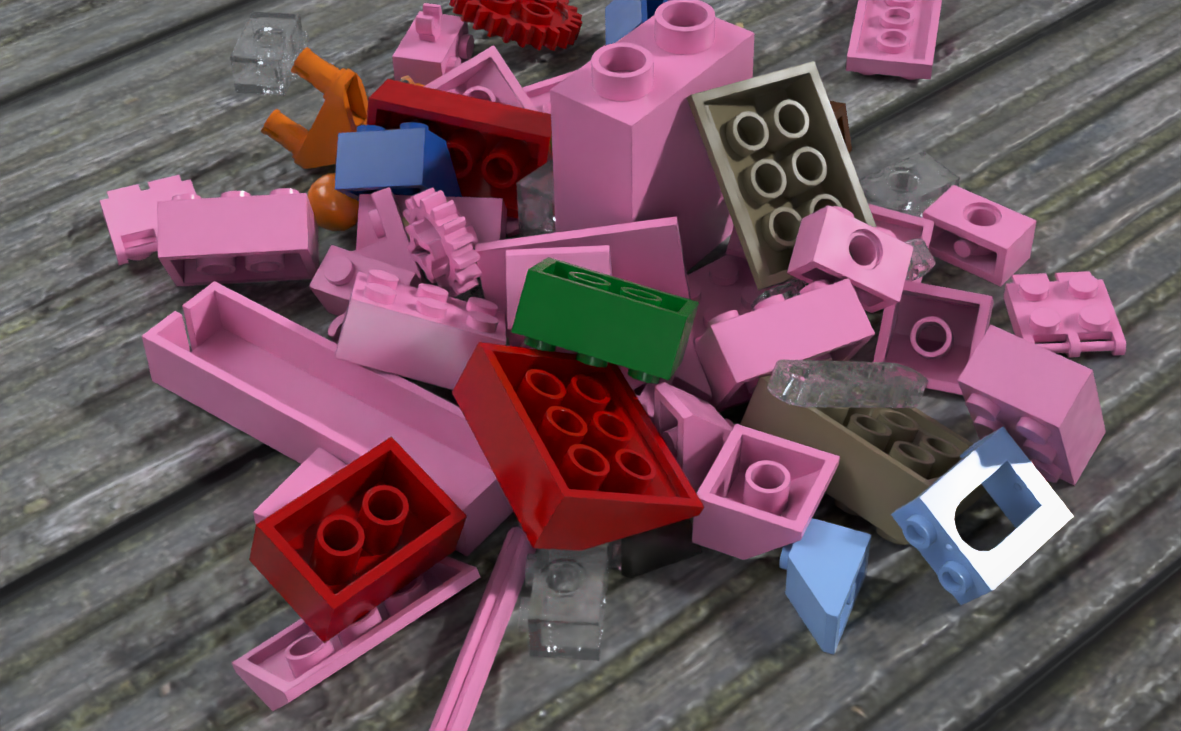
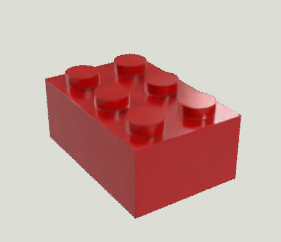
(356, 538)

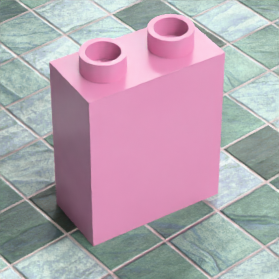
(629, 137)

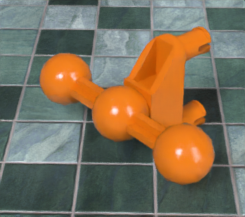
(341, 112)

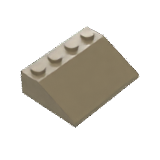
(776, 162)
(883, 453)

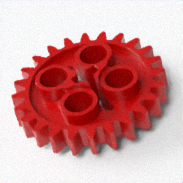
(523, 21)

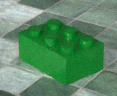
(604, 319)

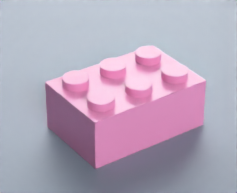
(238, 238)
(816, 325)
(415, 329)
(1038, 398)

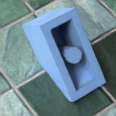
(825, 578)

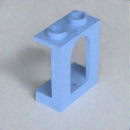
(1015, 488)

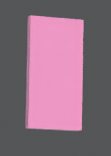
(639, 253)

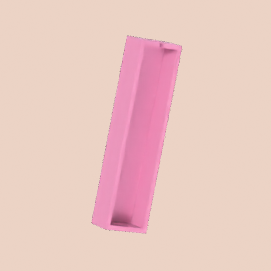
(298, 397)

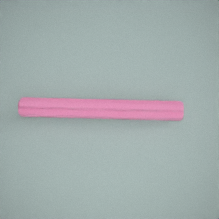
(484, 635)

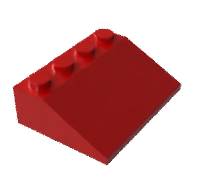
(571, 447)

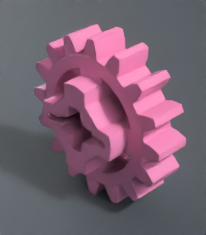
(442, 242)

